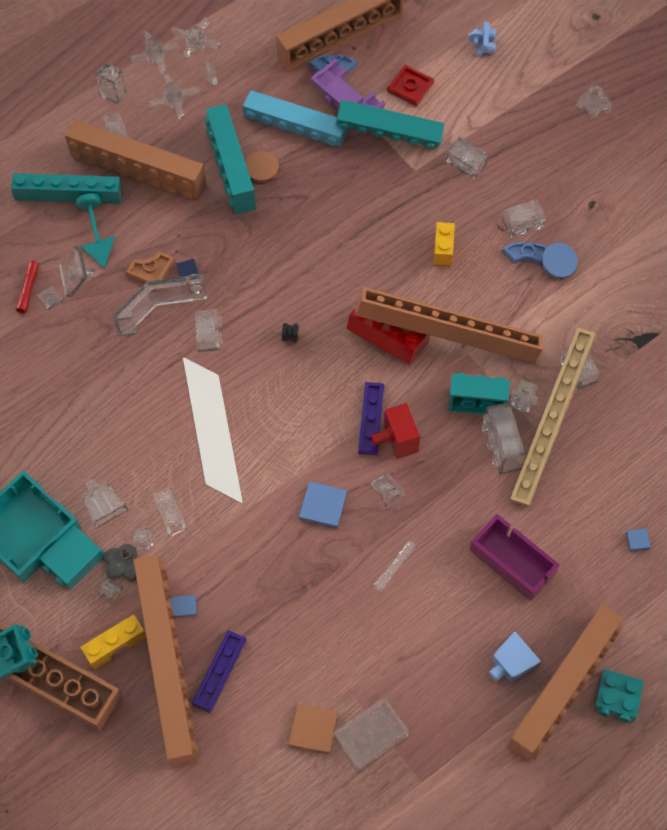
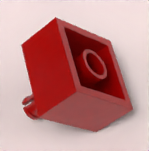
(399, 430)

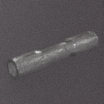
(386, 576)

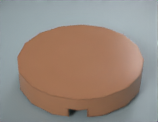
(262, 166)

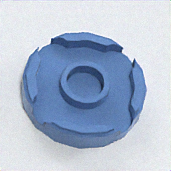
(559, 260)

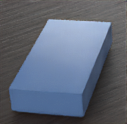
(184, 606)

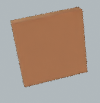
(313, 728)

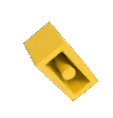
(444, 243)

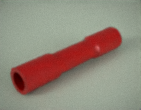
(24, 297)

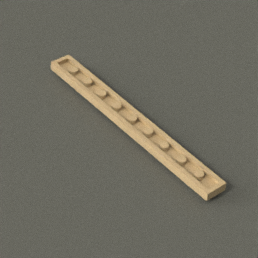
(553, 417)

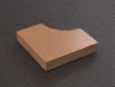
(150, 269)

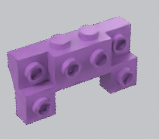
(334, 88)

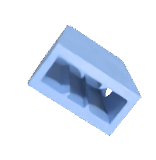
(513, 660)

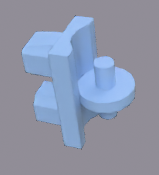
(481, 38)

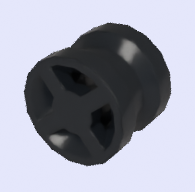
(290, 332)

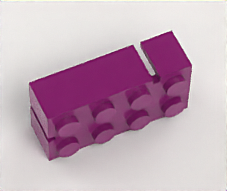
(514, 557)

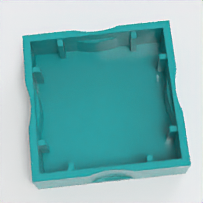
(29, 525)

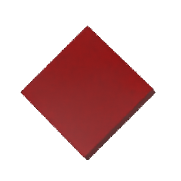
(410, 85)

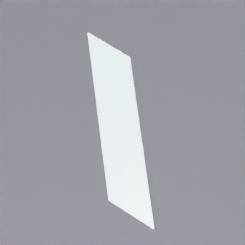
(212, 430)

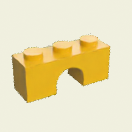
(101, 648)

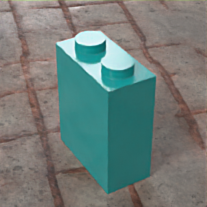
(71, 558)

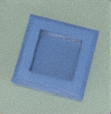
(638, 540)

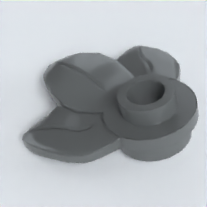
(119, 564)

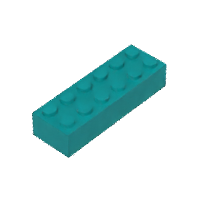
(229, 159)

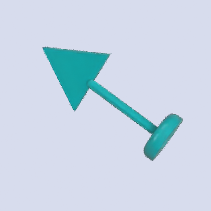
(100, 249)

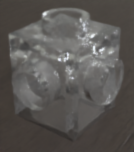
(524, 396)

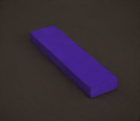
(370, 417)
(219, 671)

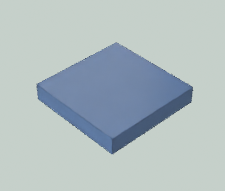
(323, 504)

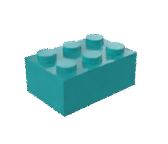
(476, 393)

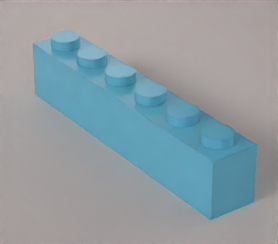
(293, 118)

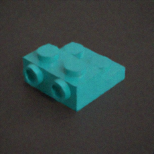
(16, 650)
(618, 696)

